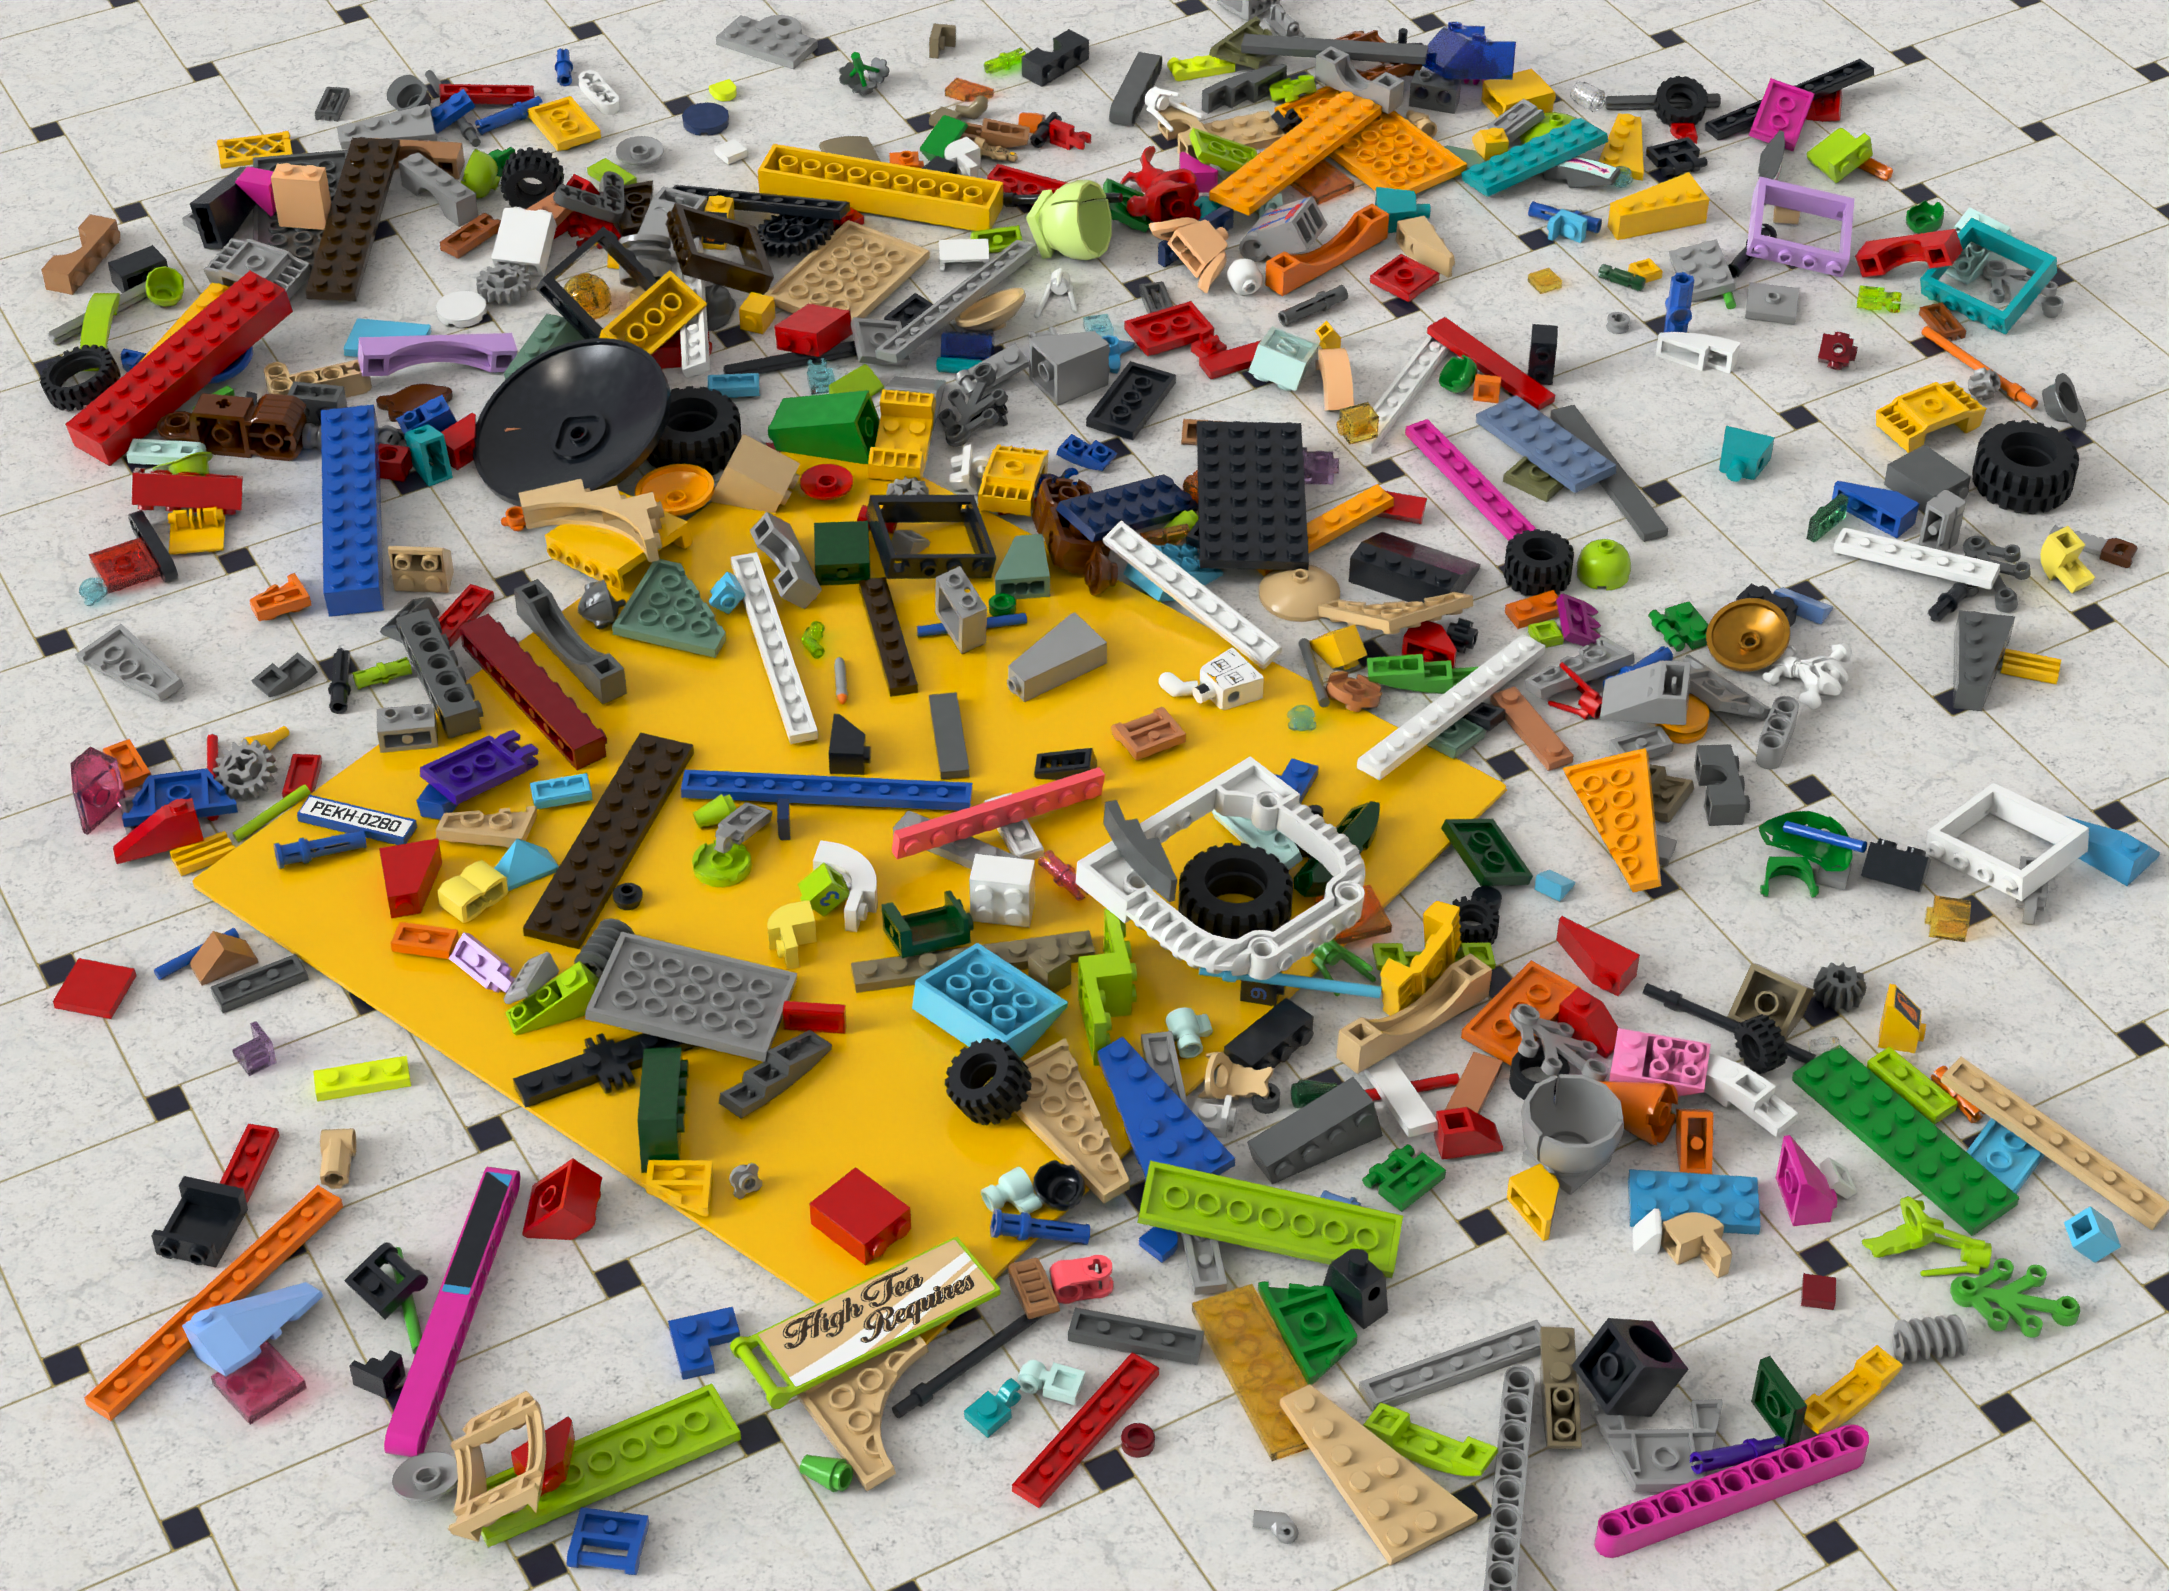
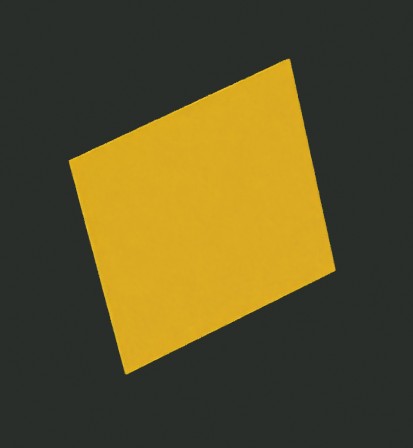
(882, 1086)

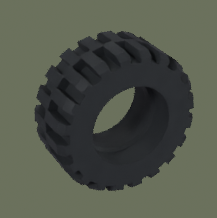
(699, 430)
(2025, 466)
(1235, 871)

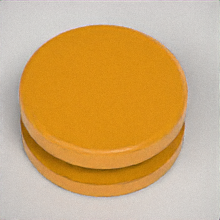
(1695, 725)

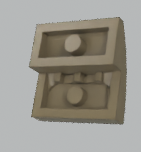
(850, 146)
(1668, 793)

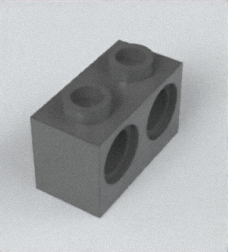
(1434, 95)
(318, 398)

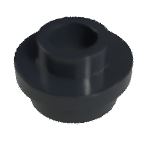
(627, 896)

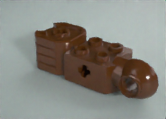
(239, 427)
(1065, 543)

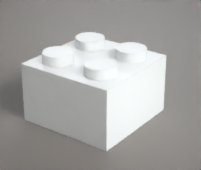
(1002, 890)

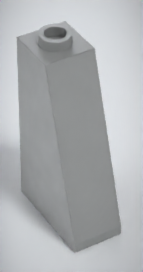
(1057, 658)

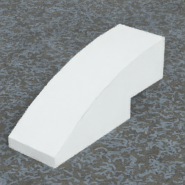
(1698, 350)

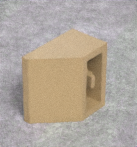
(421, 568)

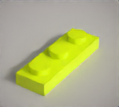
(361, 1078)

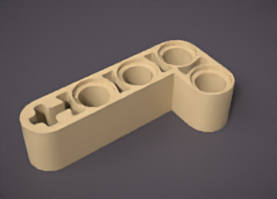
(343, 374)

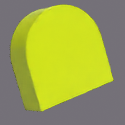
(723, 90)

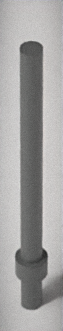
(466, 129)

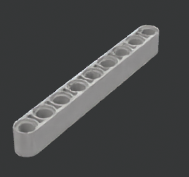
(1513, 1455)

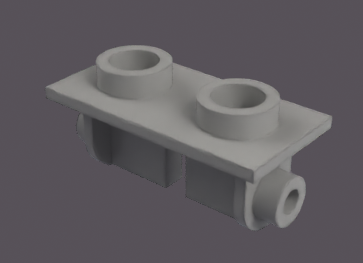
(1282, 23)

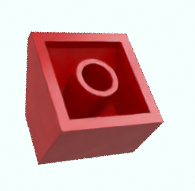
(563, 1203)

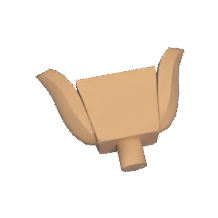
(1197, 246)

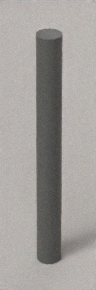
(1314, 672)

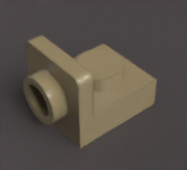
(941, 36)

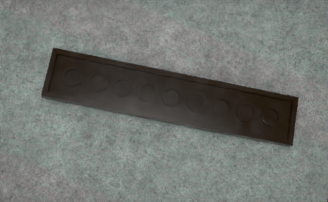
(353, 219)
(608, 841)

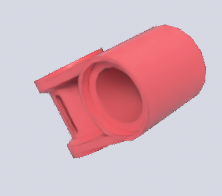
(1078, 1281)

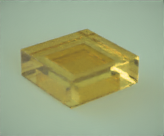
(1544, 280)

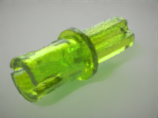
(1004, 61)

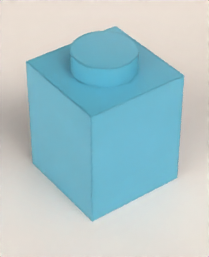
(2092, 1234)

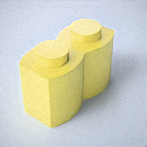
(472, 891)

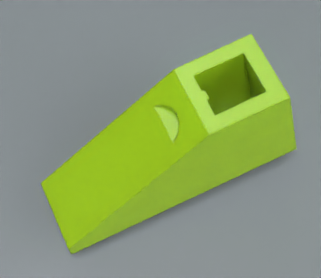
(556, 1001)

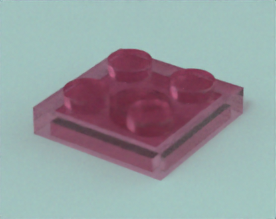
(260, 1384)

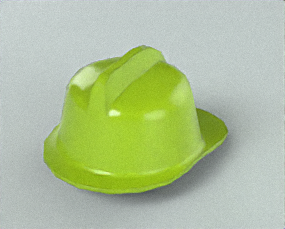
(194, 462)

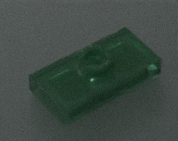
(1827, 517)

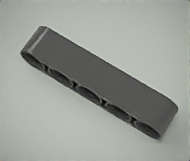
(1134, 88)

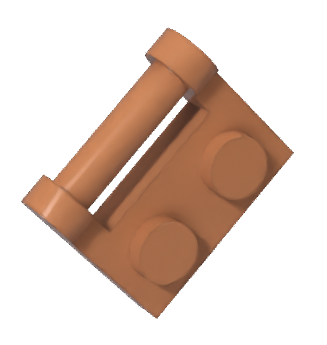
(1149, 734)

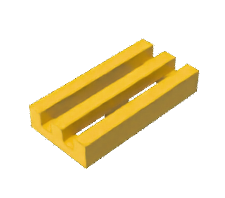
(2031, 666)
(201, 854)

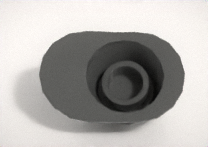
(407, 93)
(719, 306)
(2062, 402)

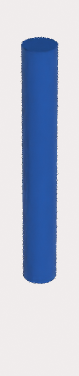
(1825, 836)
(184, 959)

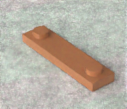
(1532, 729)

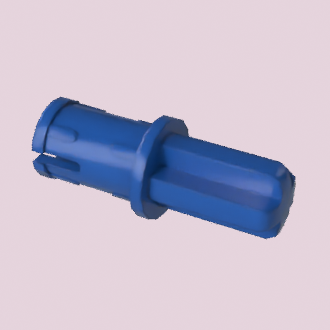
(563, 67)

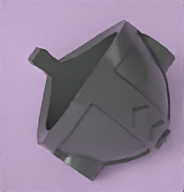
(599, 605)

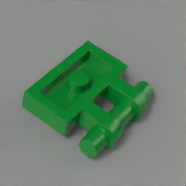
(1687, 625)
(1410, 1182)

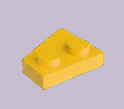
(681, 1183)

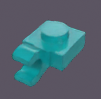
(992, 1411)

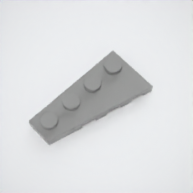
(403, 125)
(131, 663)
(1588, 665)

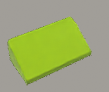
(998, 237)
(857, 380)

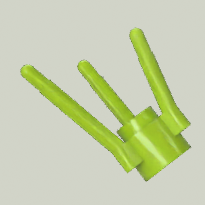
(1973, 1252)

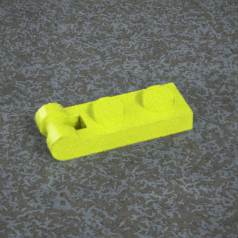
(1199, 67)

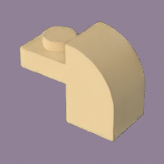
(1695, 1236)

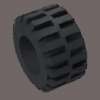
(530, 165)
(1538, 562)
(1001, 1094)

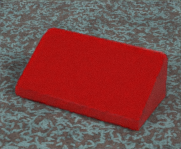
(1405, 508)

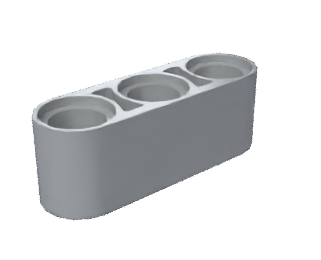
(1777, 732)

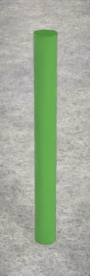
(410, 1313)

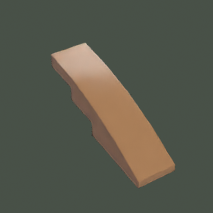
(998, 133)

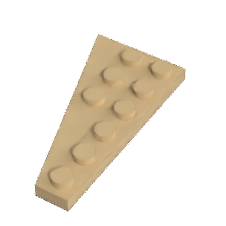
(1069, 1121)
(1385, 1491)

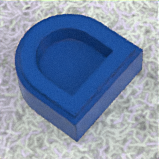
(1159, 1243)

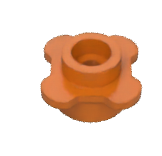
(514, 518)

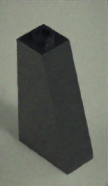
(221, 211)

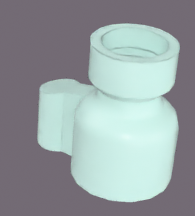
(1187, 1030)
(1012, 1188)

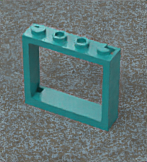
(2004, 245)

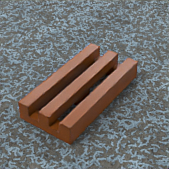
(1938, 322)

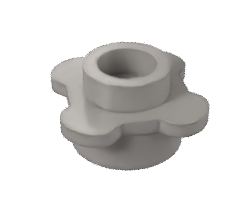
(740, 1175)

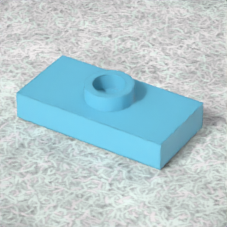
(735, 384)
(561, 791)

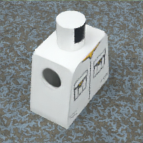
(1229, 681)

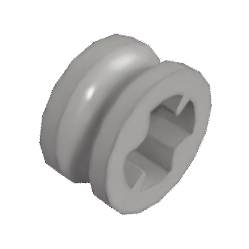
(1618, 323)

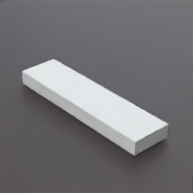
(1401, 1097)

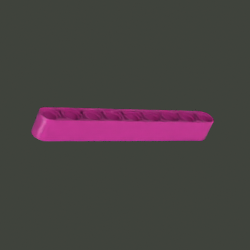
(1731, 1491)

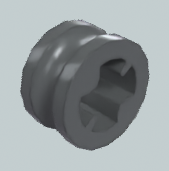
(1270, 1105)

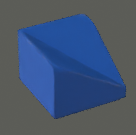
(434, 804)

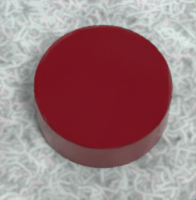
(1137, 1440)

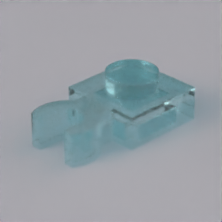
(819, 377)

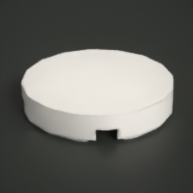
(461, 309)

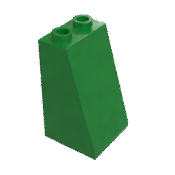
(827, 426)

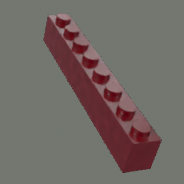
(533, 691)

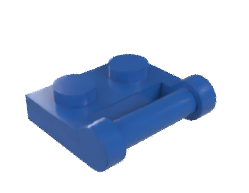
(610, 1531)

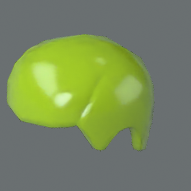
(164, 286)

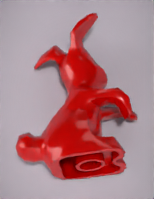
(1163, 195)

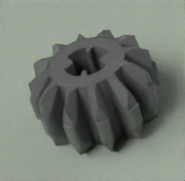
(1839, 987)

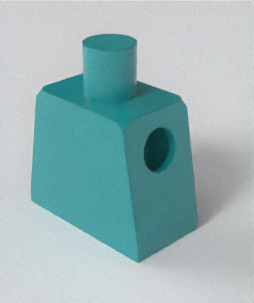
(1399, 205)
(429, 446)
(1744, 453)

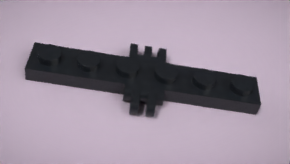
(599, 1063)

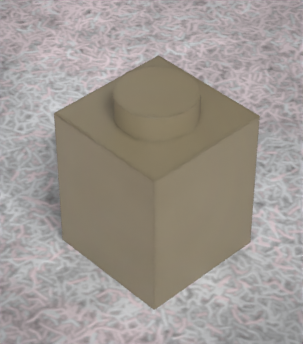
(1050, 967)

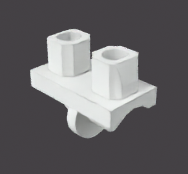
(967, 470)

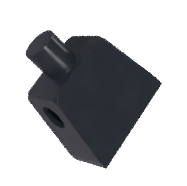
(1358, 1287)

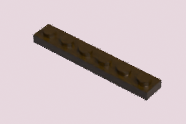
(888, 637)

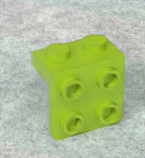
(1840, 153)

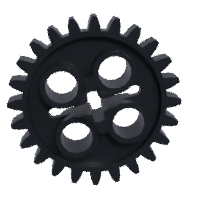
(794, 234)

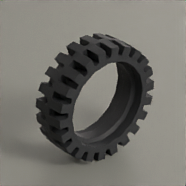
(71, 364)

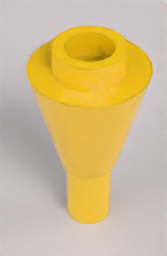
(270, 739)

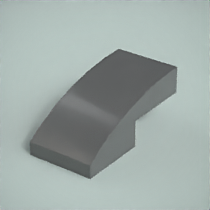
(291, 674)

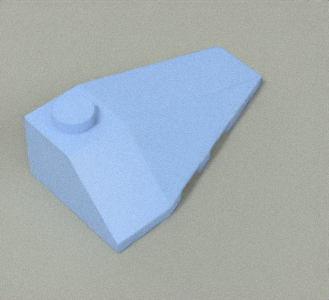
(234, 1331)

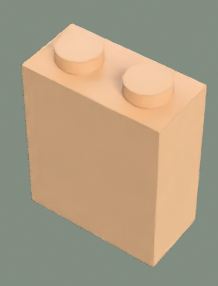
(301, 196)

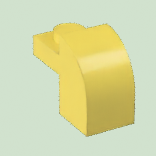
(2061, 561)
(791, 927)

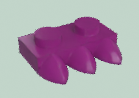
(1577, 621)

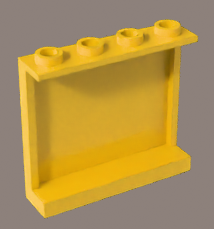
(607, 553)

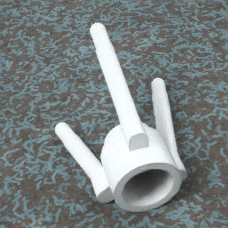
(1158, 100)
(1059, 285)

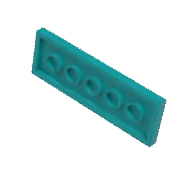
(1534, 157)

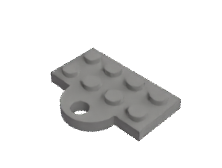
(770, 39)

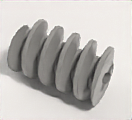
(1929, 1334)

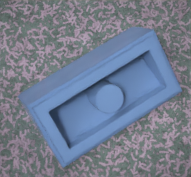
(1807, 607)

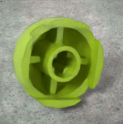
(481, 174)
(1604, 564)

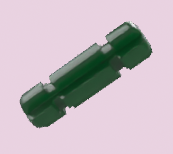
(1621, 277)

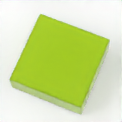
(1546, 633)

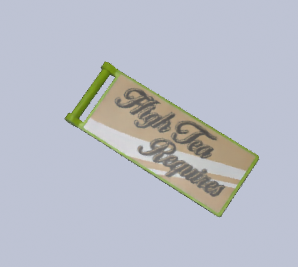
(867, 1319)

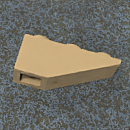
(1422, 243)

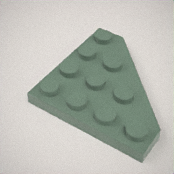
(670, 613)

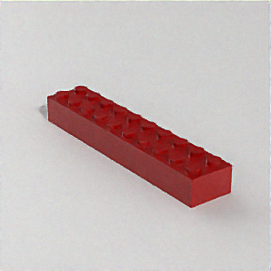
(179, 367)

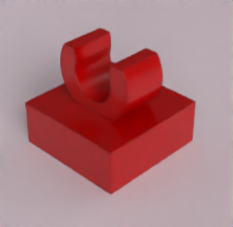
(1207, 345)

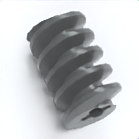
(601, 944)

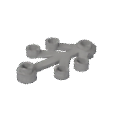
(1997, 272)
(1528, 1022)

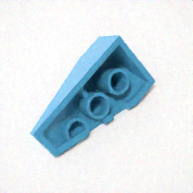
(2116, 853)

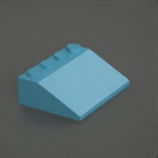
(986, 997)

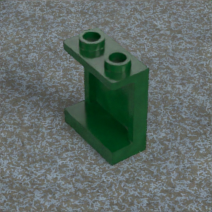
(841, 552)
(927, 929)

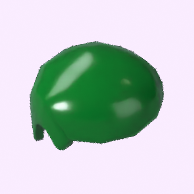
(1925, 217)
(1458, 374)

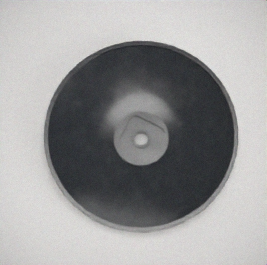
(585, 387)

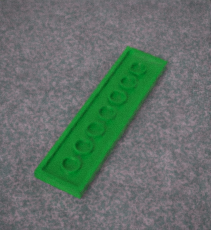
(1906, 1139)

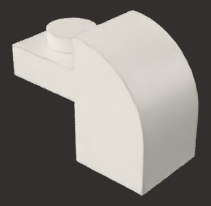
(966, 155)

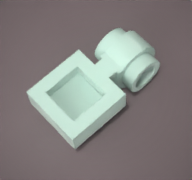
(1059, 1383)

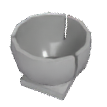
(1574, 1132)

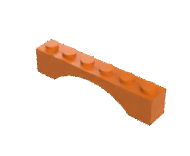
(1363, 230)

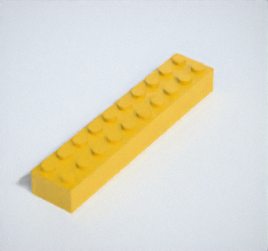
(883, 187)

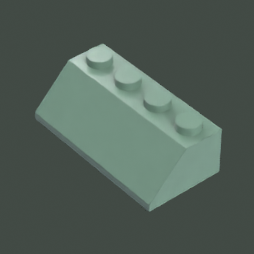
(550, 333)

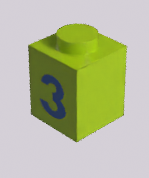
(824, 889)

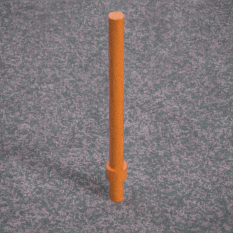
(2013, 390)

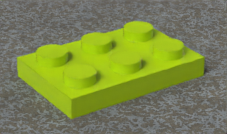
(1220, 151)

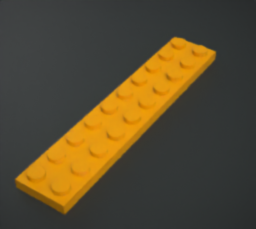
(1295, 153)

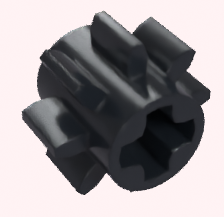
(1462, 634)

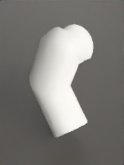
(1175, 686)

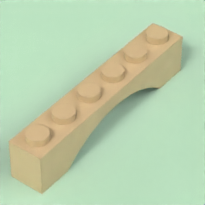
(1372, 1040)

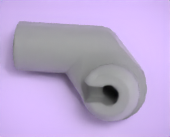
(1278, 1523)

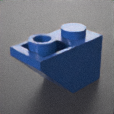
(433, 413)

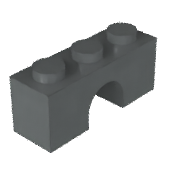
(1724, 796)

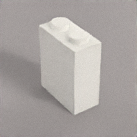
(525, 239)

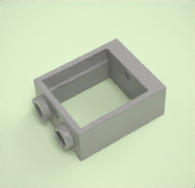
(960, 612)

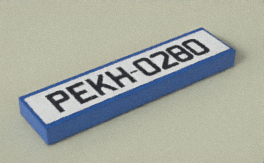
(352, 818)

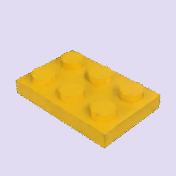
(564, 123)

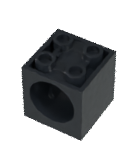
(1629, 1367)

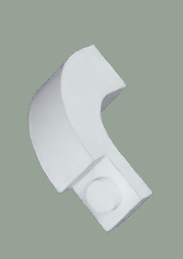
(858, 877)

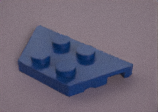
(161, 789)

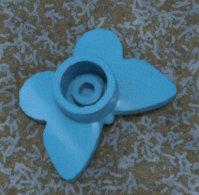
(1117, 347)

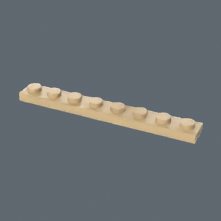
(2056, 1143)

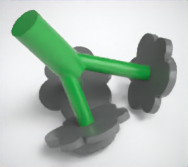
(854, 76)

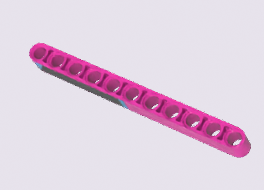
(452, 1313)

